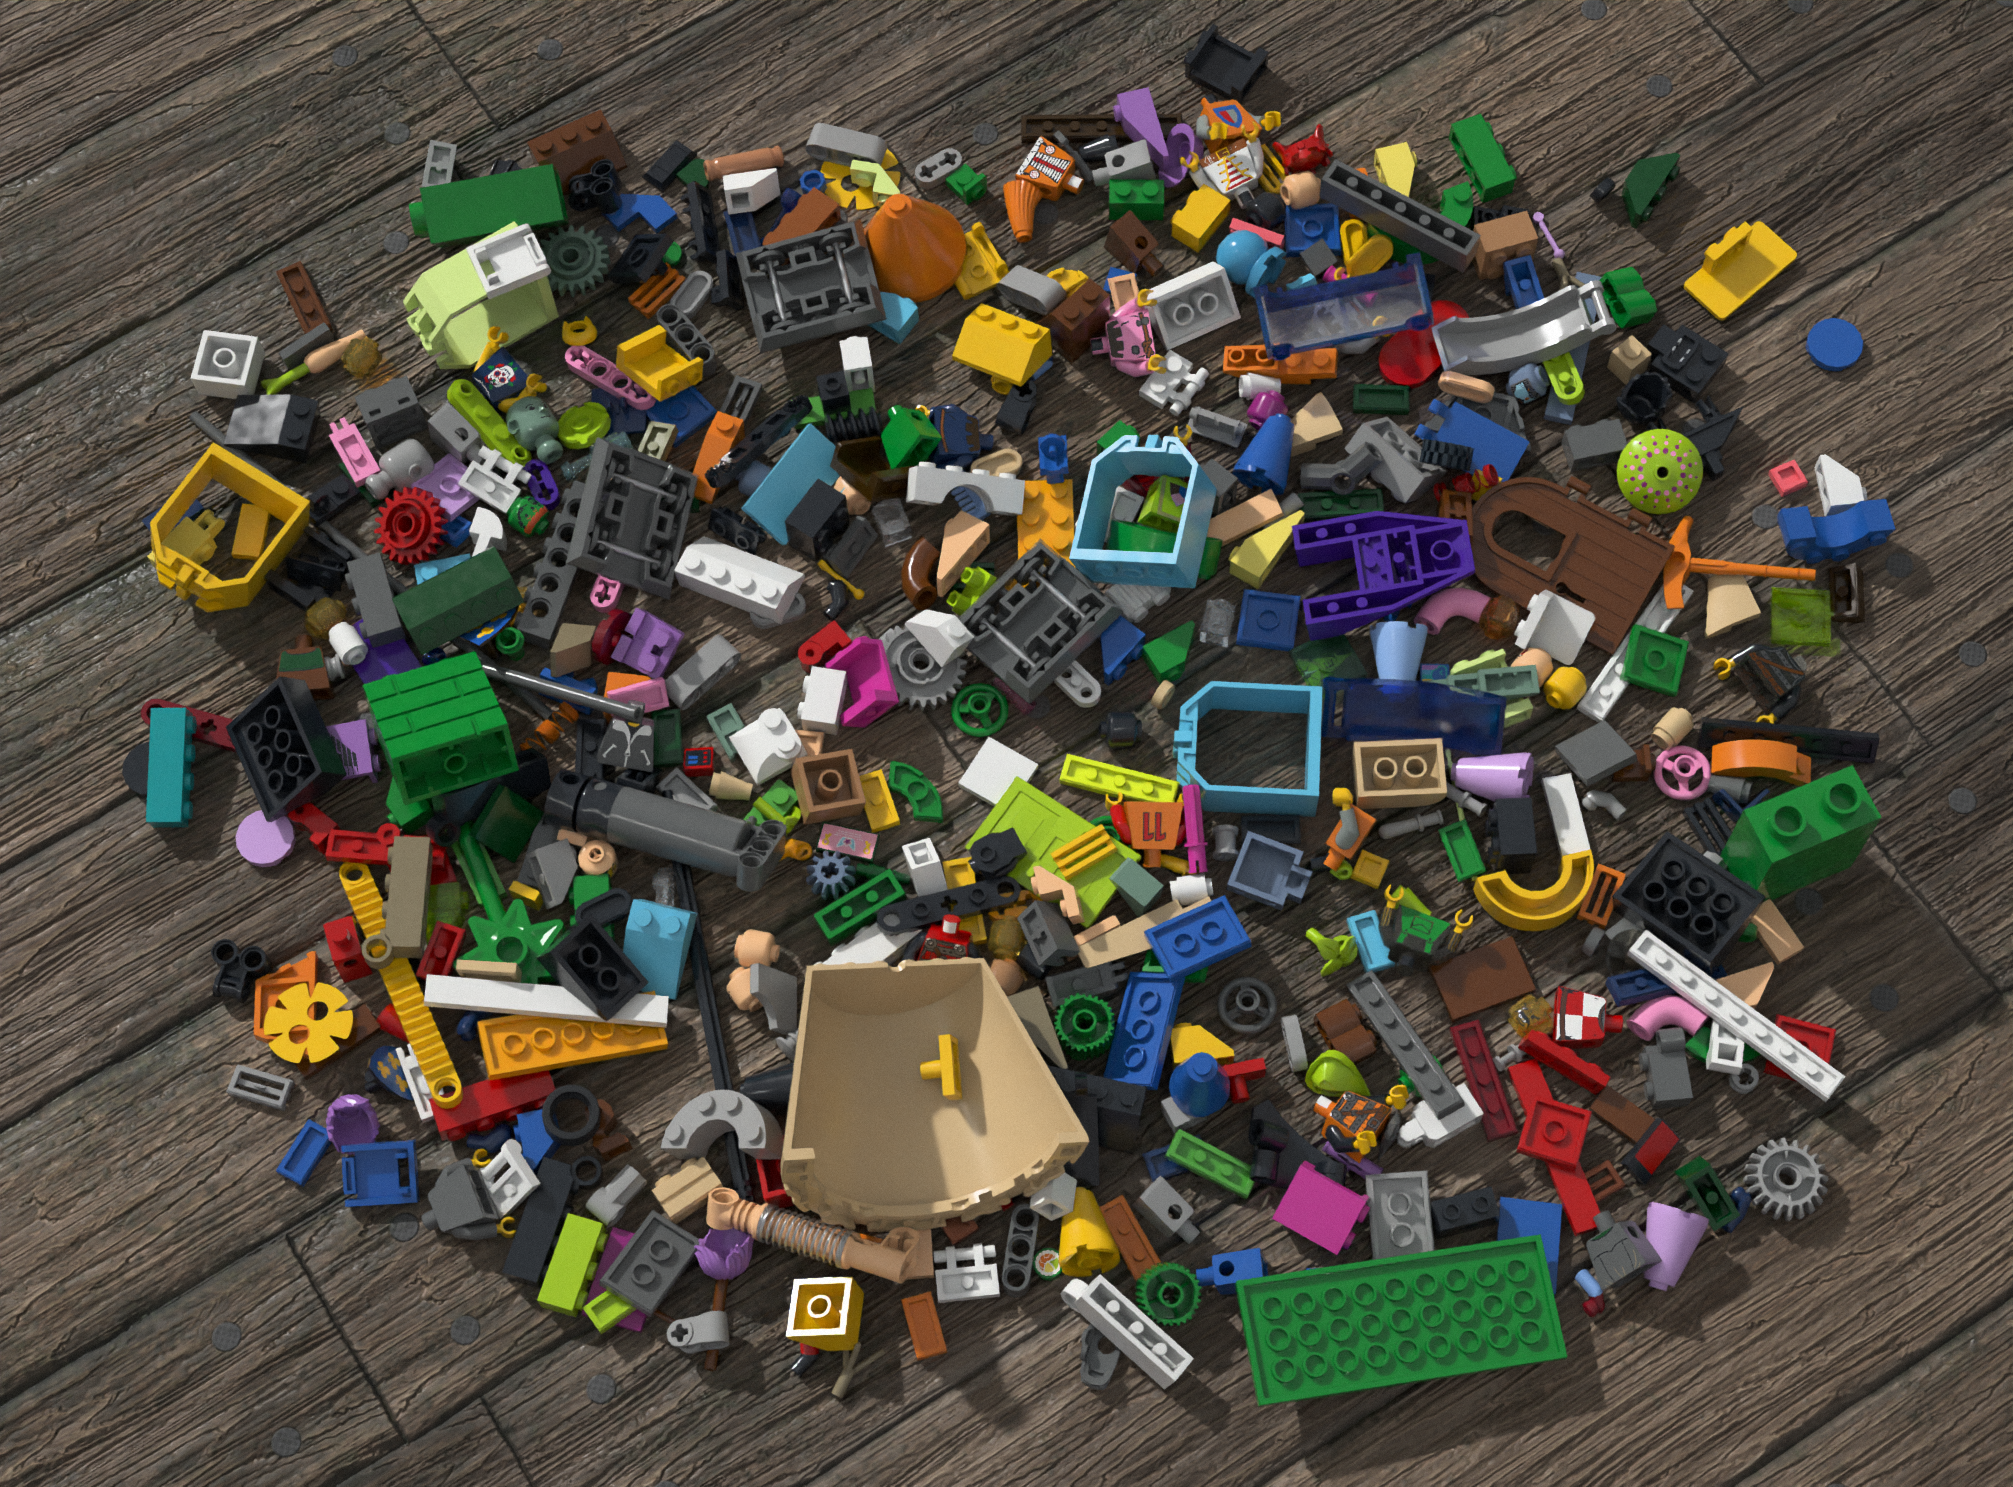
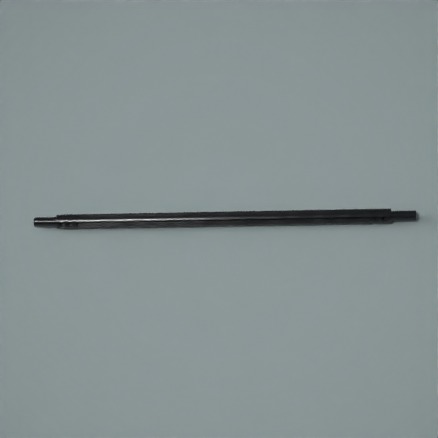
(711, 1021)

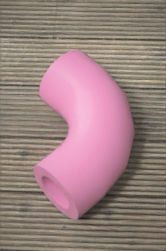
(1449, 604)
(1666, 1011)

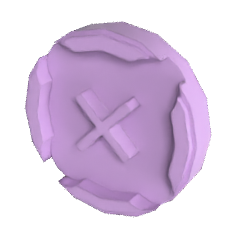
(263, 841)

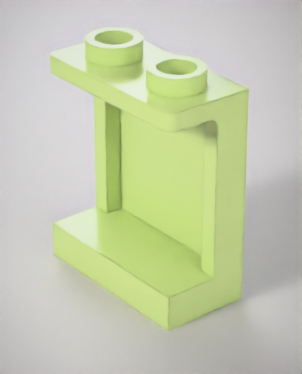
(1516, 709)

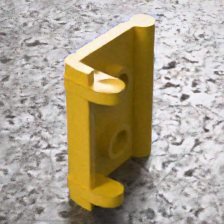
(981, 265)

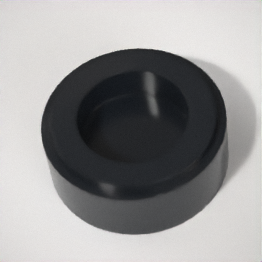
(1603, 190)

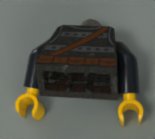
(1769, 676)

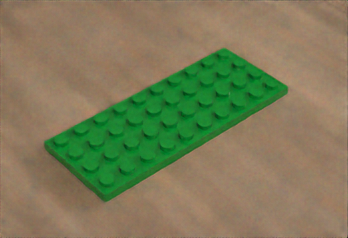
(1400, 1320)

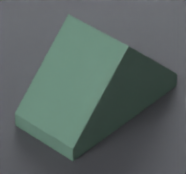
(1136, 886)

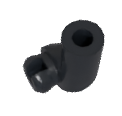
(840, 599)

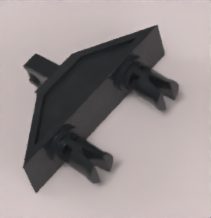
(1709, 437)

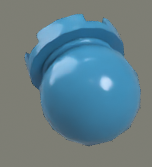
(1249, 260)

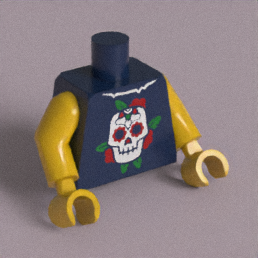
(500, 377)

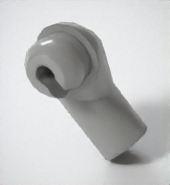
(1606, 800)

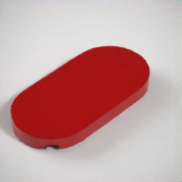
(1413, 356)

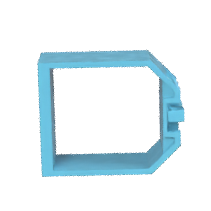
(1136, 567)
(1252, 698)

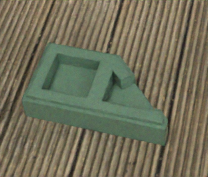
(724, 724)

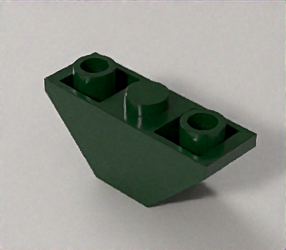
(1648, 184)

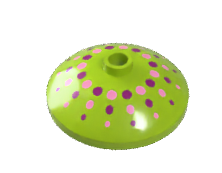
(1639, 467)

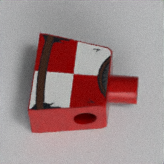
(1582, 1019)

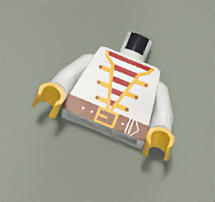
(1232, 169)

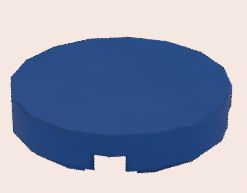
(1834, 344)

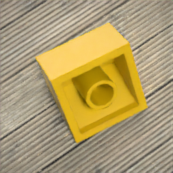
(826, 1313)

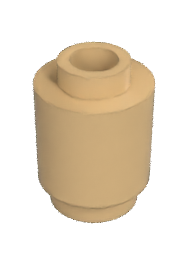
(1672, 728)

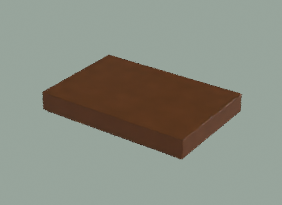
(1482, 979)

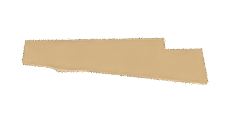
(1130, 937)

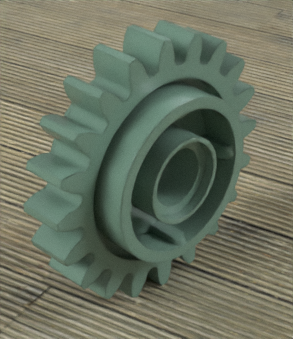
(590, 258)

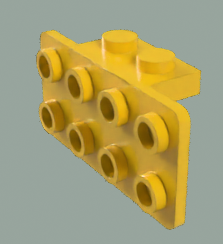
(1738, 268)

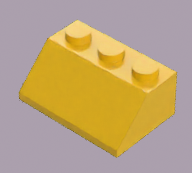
(1002, 345)

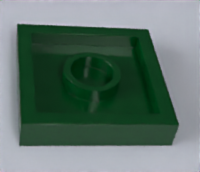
(506, 823)

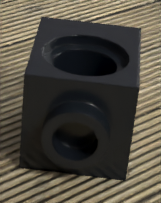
(833, 393)

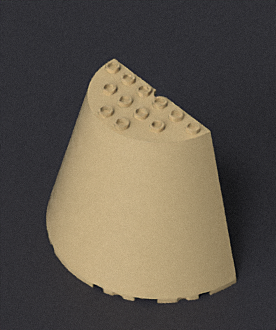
(882, 1142)

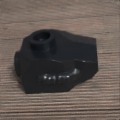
(996, 854)

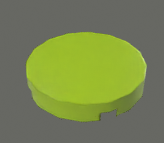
(583, 425)

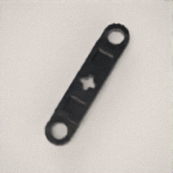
(758, 441)
(927, 910)

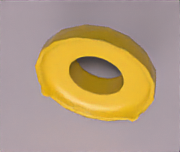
(581, 338)

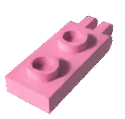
(353, 452)

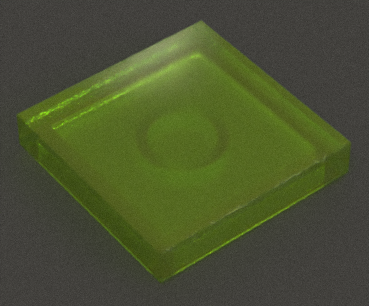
(1800, 617)

